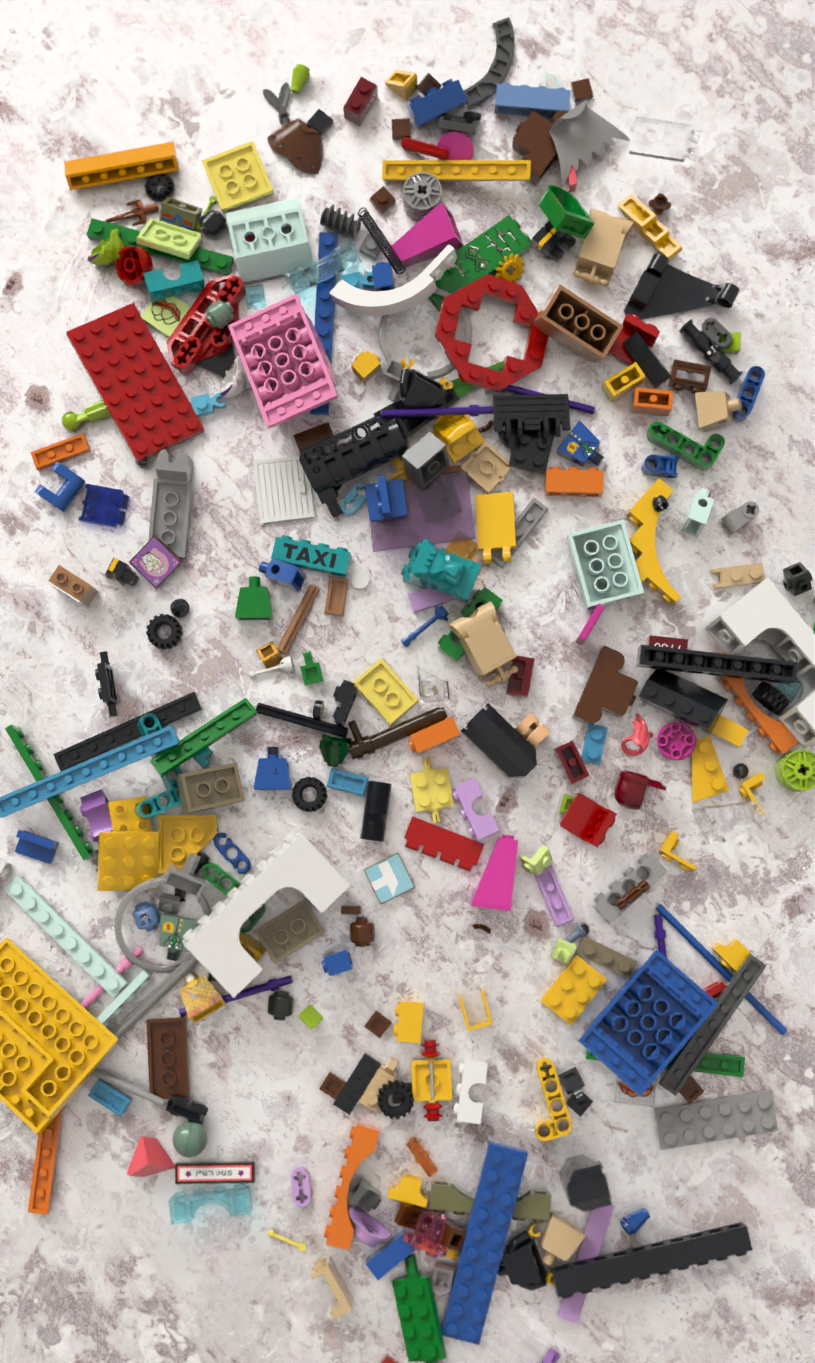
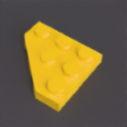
(181, 836)

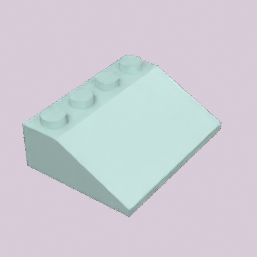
(604, 564)

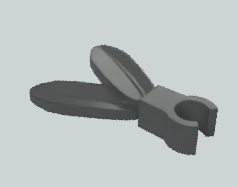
(279, 102)

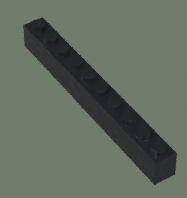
(650, 1259)

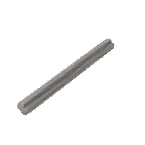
(155, 996)

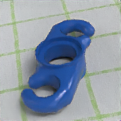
(224, 848)

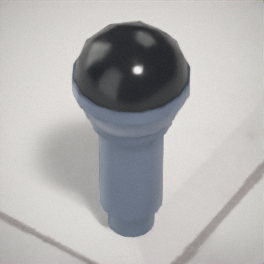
(581, 930)

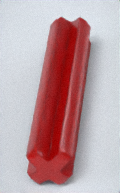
(425, 148)

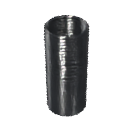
(374, 810)

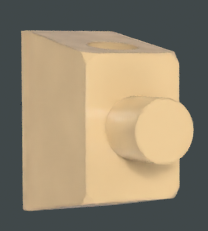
(715, 409)
(560, 1239)

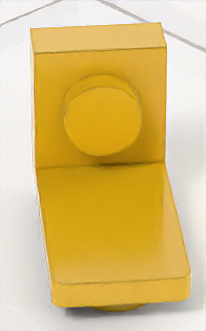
(753, 782)
(671, 843)

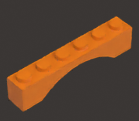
(774, 731)
(342, 1225)

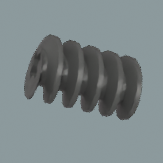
(341, 222)

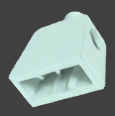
(697, 513)

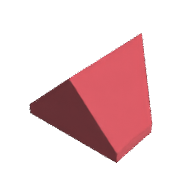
(149, 1158)

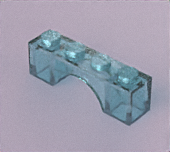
(316, 272)
(234, 1200)

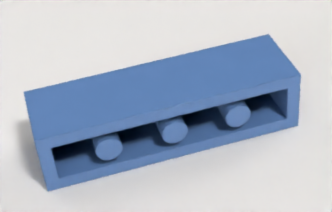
(525, 99)

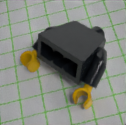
(419, 390)
(524, 1263)

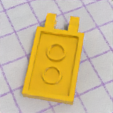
(495, 524)

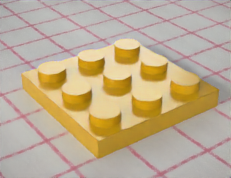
(126, 859)

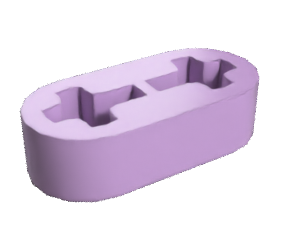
(296, 1187)

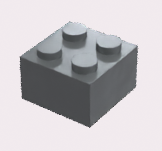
(425, 460)

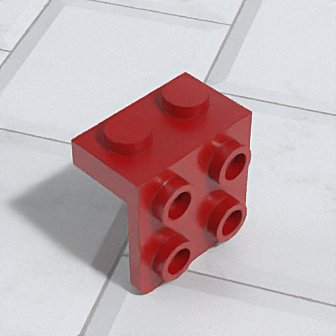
(630, 325)
(588, 820)

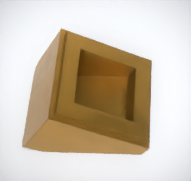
(269, 655)

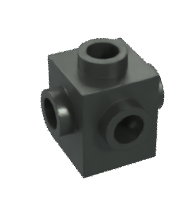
(797, 579)

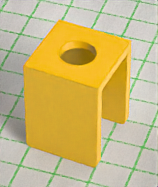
(480, 1024)

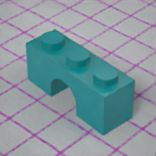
(160, 287)

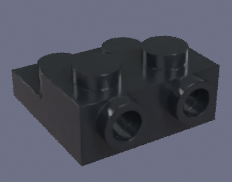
(345, 697)

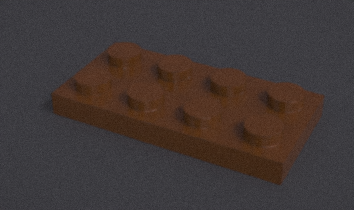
(168, 1057)

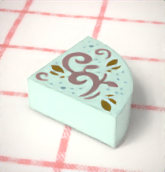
(552, 81)

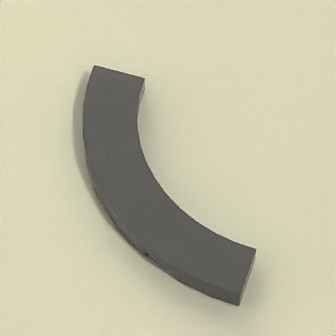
(499, 68)

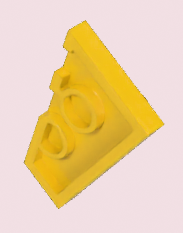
(706, 771)

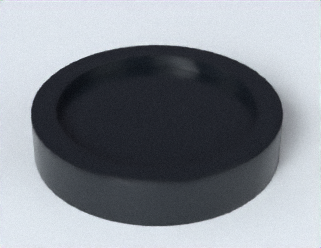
(472, 115)

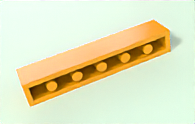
(121, 165)

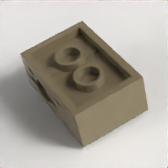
(210, 788)
(289, 931)

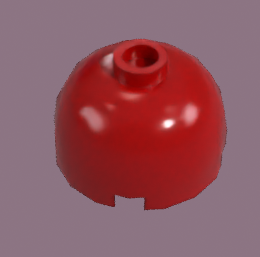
(133, 263)

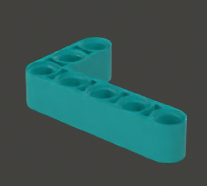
(171, 786)

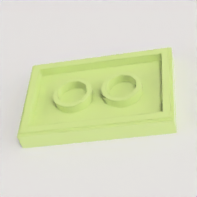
(169, 238)

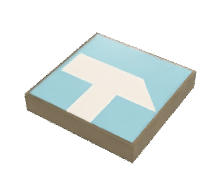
(389, 878)

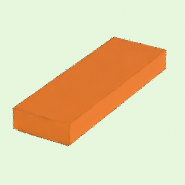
(60, 451)

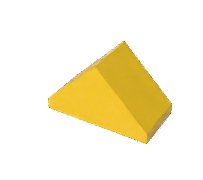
(402, 83)

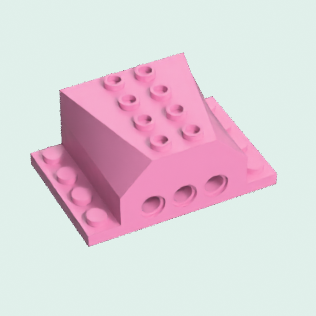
(284, 361)

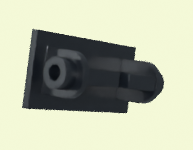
(178, 1106)

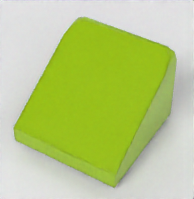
(735, 347)
(310, 1016)

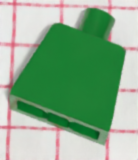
(254, 602)

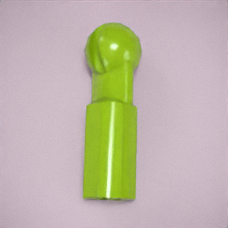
(92, 413)

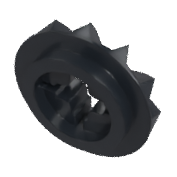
(164, 192)

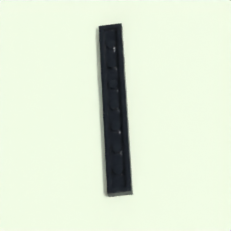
(125, 732)

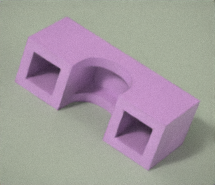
(480, 825)

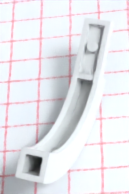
(397, 299)

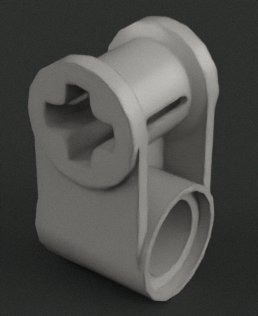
(739, 518)

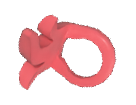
(639, 737)

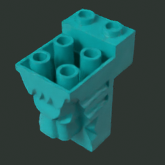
(440, 571)

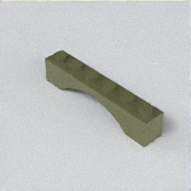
(447, 1197)

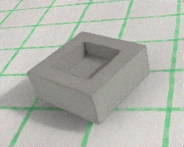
(370, 247)
(169, 903)

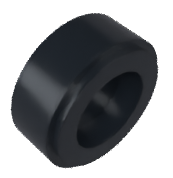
(318, 709)

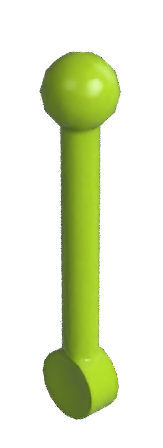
(212, 200)

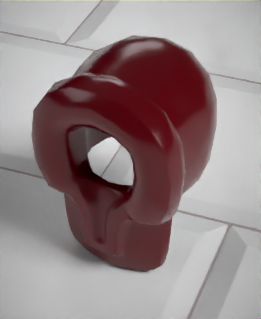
(632, 787)

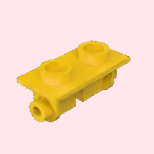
(254, 948)

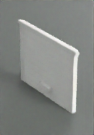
(282, 490)

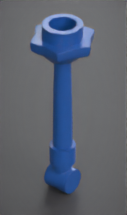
(440, 613)

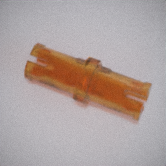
(421, 1157)

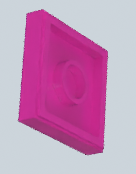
(590, 624)

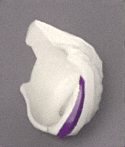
(235, 381)

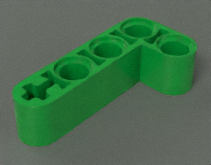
(683, 442)
(254, 918)

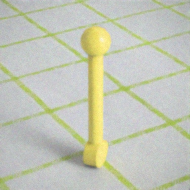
(302, 1246)

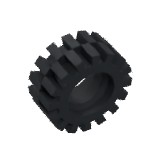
(153, 628)
(770, 698)
(309, 782)
(404, 1107)

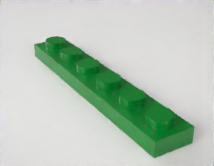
(203, 737)

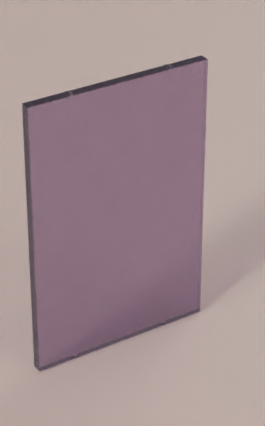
(436, 512)

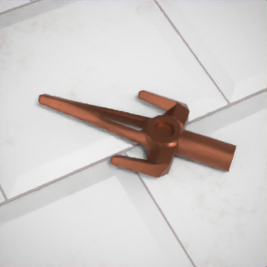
(139, 212)

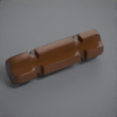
(632, 894)

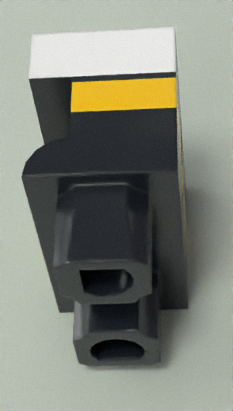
(549, 240)
(122, 571)

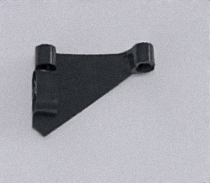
(669, 291)

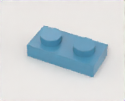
(594, 744)

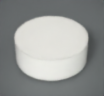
(360, 579)

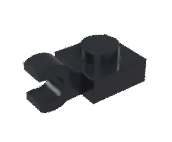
(573, 1082)

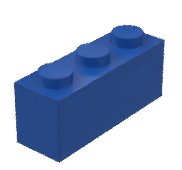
(436, 102)

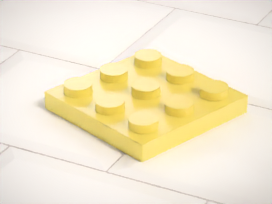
(237, 176)

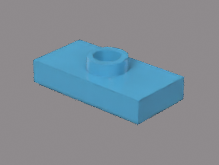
(347, 782)
(110, 1097)

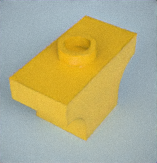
(731, 954)
(408, 1191)

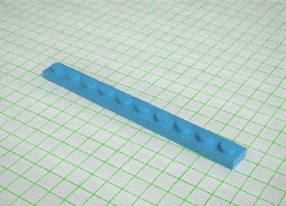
(88, 771)

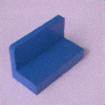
(36, 846)

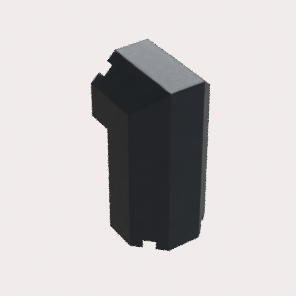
(501, 743)
(585, 1183)

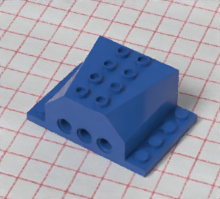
(647, 1022)

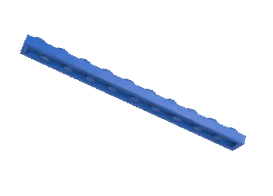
(325, 307)

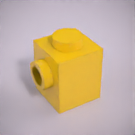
(366, 366)

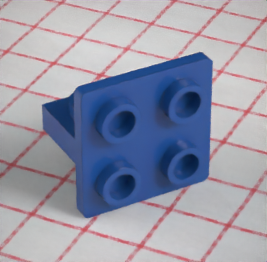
(386, 499)

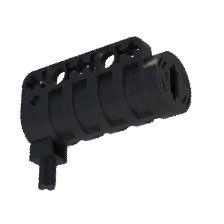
(352, 458)

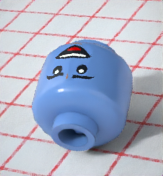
(146, 916)

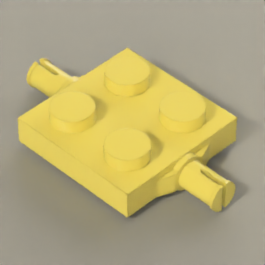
(431, 789)

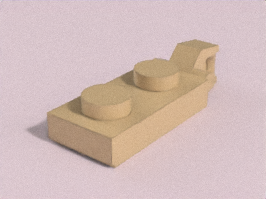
(382, 1076)

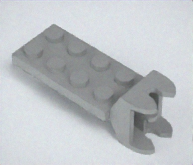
(172, 501)

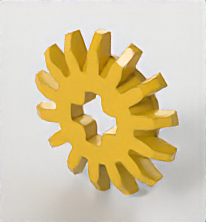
(514, 274)

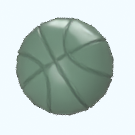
(189, 1139)

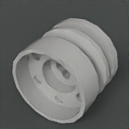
(417, 204)

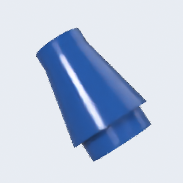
(634, 1221)

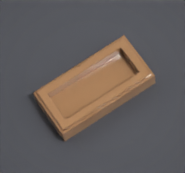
(336, 596)

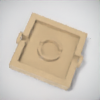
(486, 467)

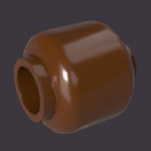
(362, 932)

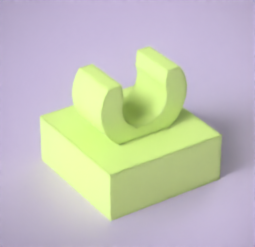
(563, 951)

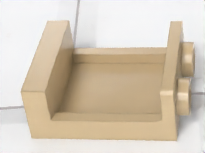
(344, 1299)

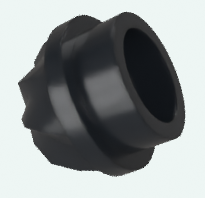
(179, 608)

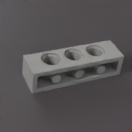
(655, 872)

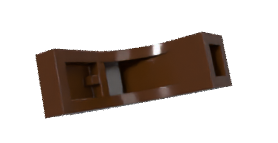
(453, 1235)

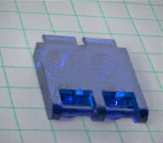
(104, 506)

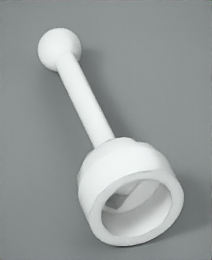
(285, 665)

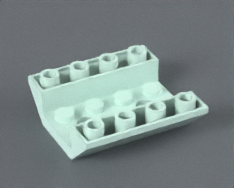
(272, 250)

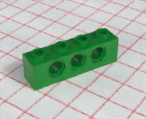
(447, 646)

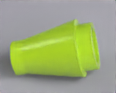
(299, 77)

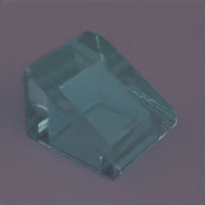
(255, 296)
(789, 690)

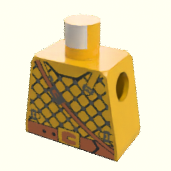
(200, 998)

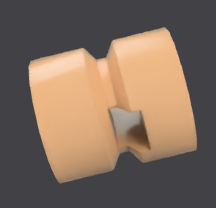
(539, 733)

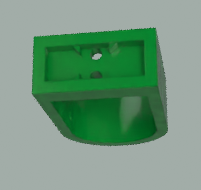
(565, 211)

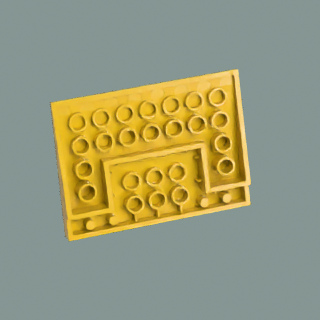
(44, 1040)

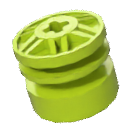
(787, 771)

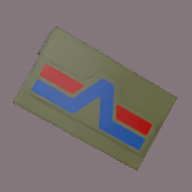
(180, 213)

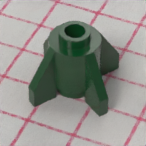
(334, 749)

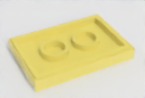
(385, 691)

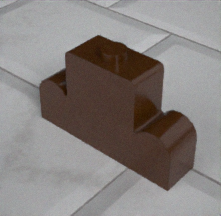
(536, 144)
(606, 689)

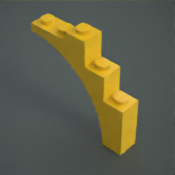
(644, 542)

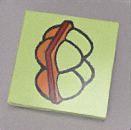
(165, 314)

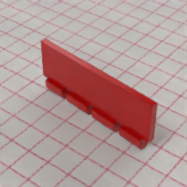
(441, 840)

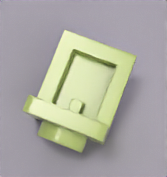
(538, 862)

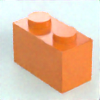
(652, 401)

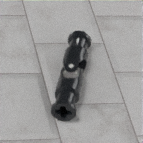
(704, 345)

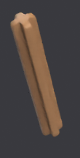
(298, 619)

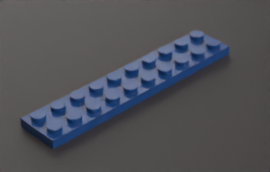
(484, 1242)

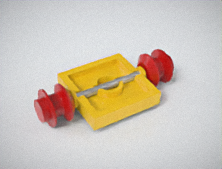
(431, 1080)

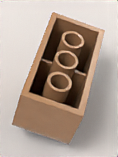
(577, 325)

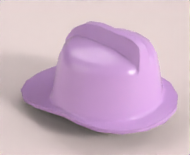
(367, 1228)

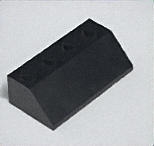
(683, 699)

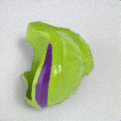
(107, 250)

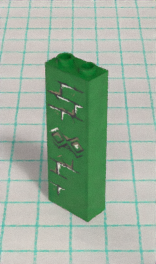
(483, 256)

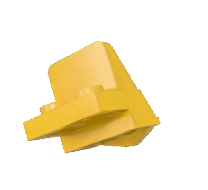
(458, 435)

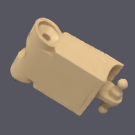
(601, 248)
(485, 644)

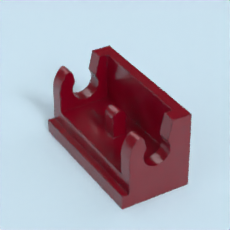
(520, 681)

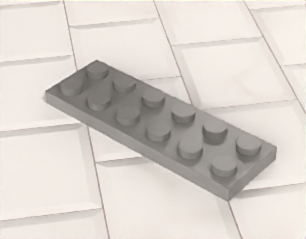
(715, 1119)

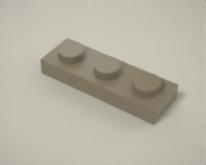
(606, 957)

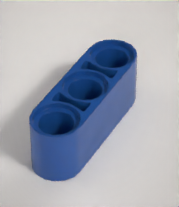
(752, 386)

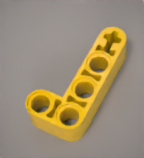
(550, 1097)

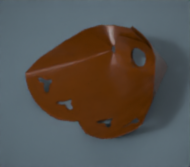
(299, 141)

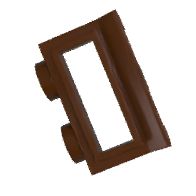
(693, 386)

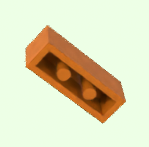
(574, 482)

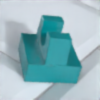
(202, 758)

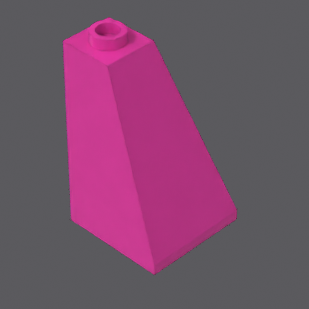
(428, 237)
(497, 880)

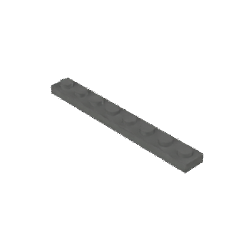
(710, 1029)

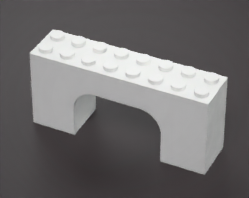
(770, 618)
(216, 937)

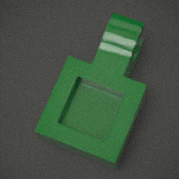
(311, 671)

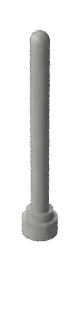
(129, 1087)

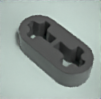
(720, 330)

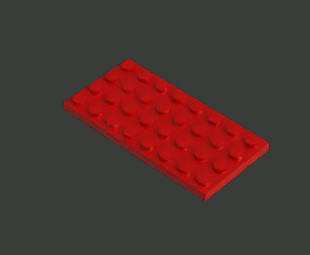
(135, 382)

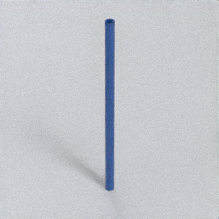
(718, 966)

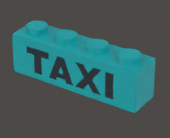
(312, 557)

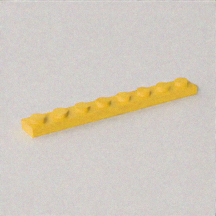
(459, 170)

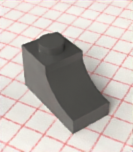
(365, 1196)

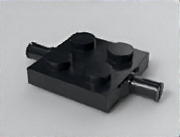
(107, 691)

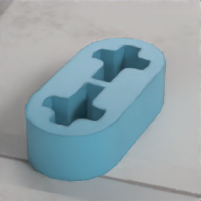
(352, 496)

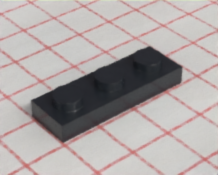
(357, 1083)

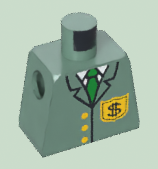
(172, 931)

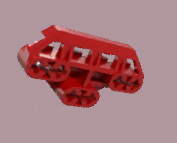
(204, 335)

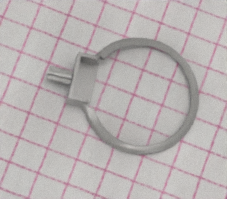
(393, 369)
(176, 877)

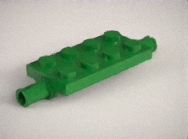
(418, 1315)

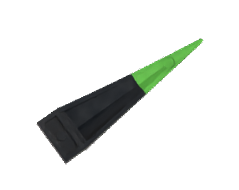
(413, 424)

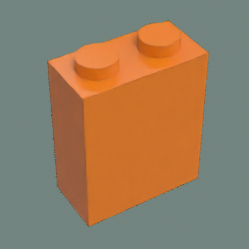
(434, 736)

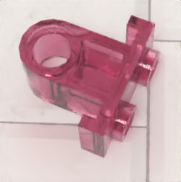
(428, 1235)

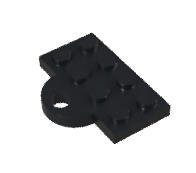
(531, 450)

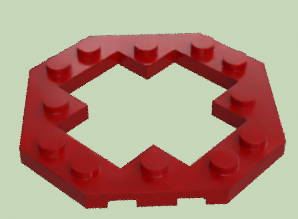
(459, 351)

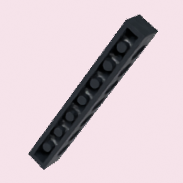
(716, 664)

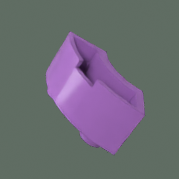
(96, 810)

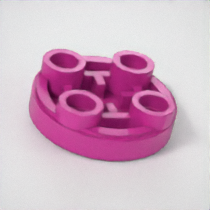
(458, 145)
(676, 741)

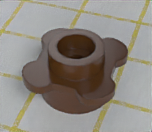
(660, 198)

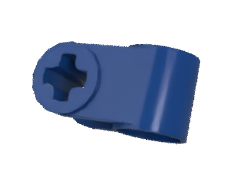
(664, 466)

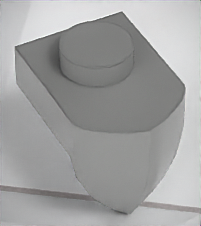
(442, 1279)

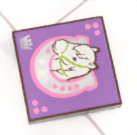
(155, 561)

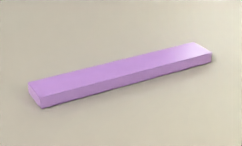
(589, 1248)

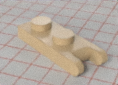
(739, 575)

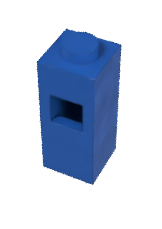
(389, 1255)

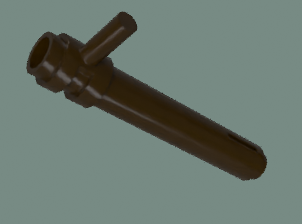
(369, 744)

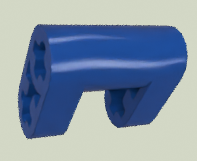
(66, 492)

